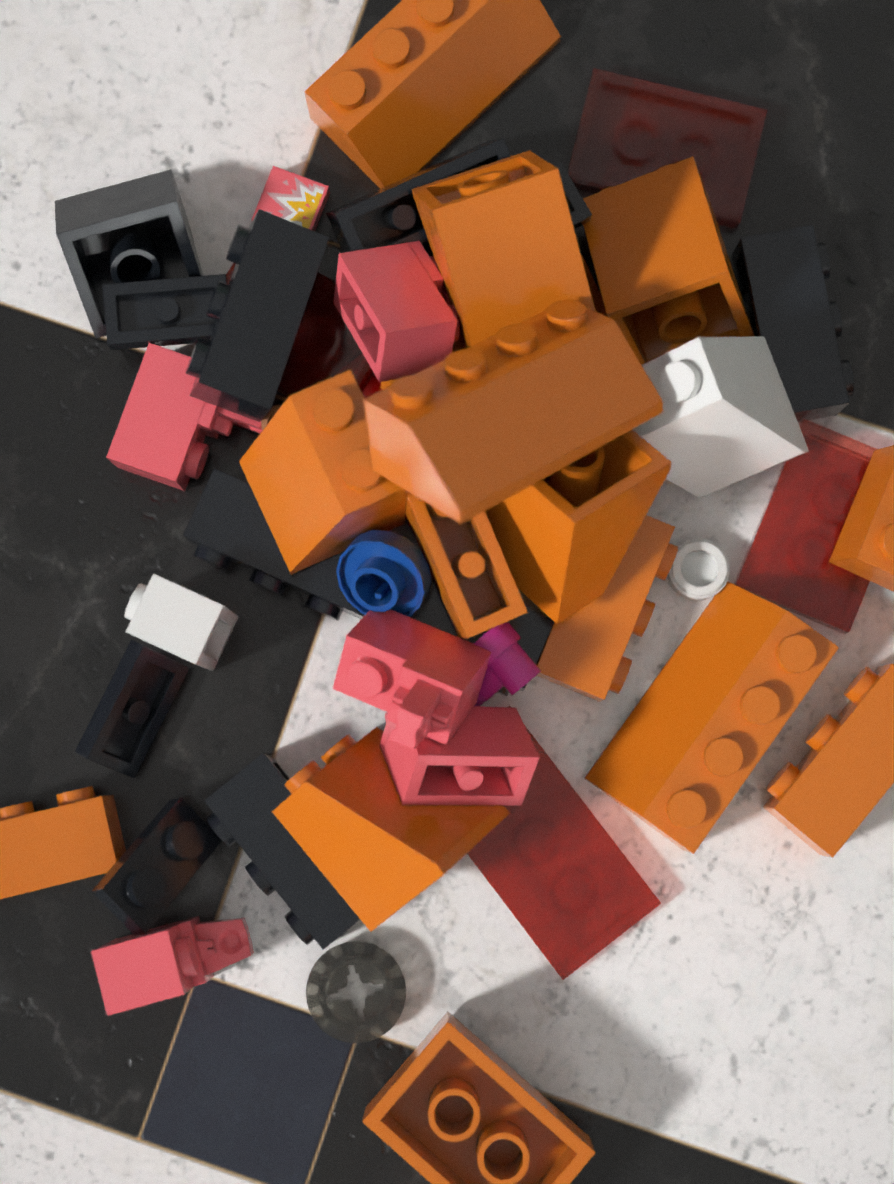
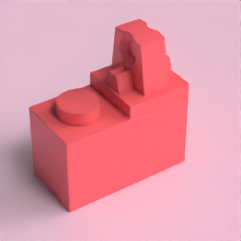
(396, 308)
(165, 426)
(413, 673)
(482, 764)
(167, 960)

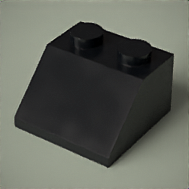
(125, 236)

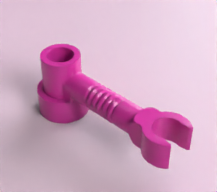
(508, 662)

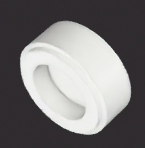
(699, 569)

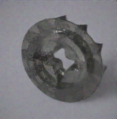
(338, 1015)

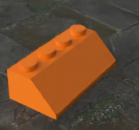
(426, 79)
(509, 410)
(711, 714)

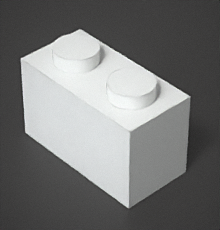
(180, 621)

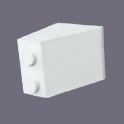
(721, 413)

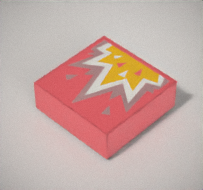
(293, 198)

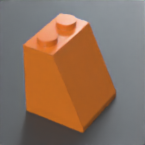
(503, 243)
(664, 262)
(318, 475)
(578, 523)
(365, 837)

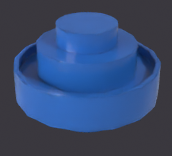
(384, 573)

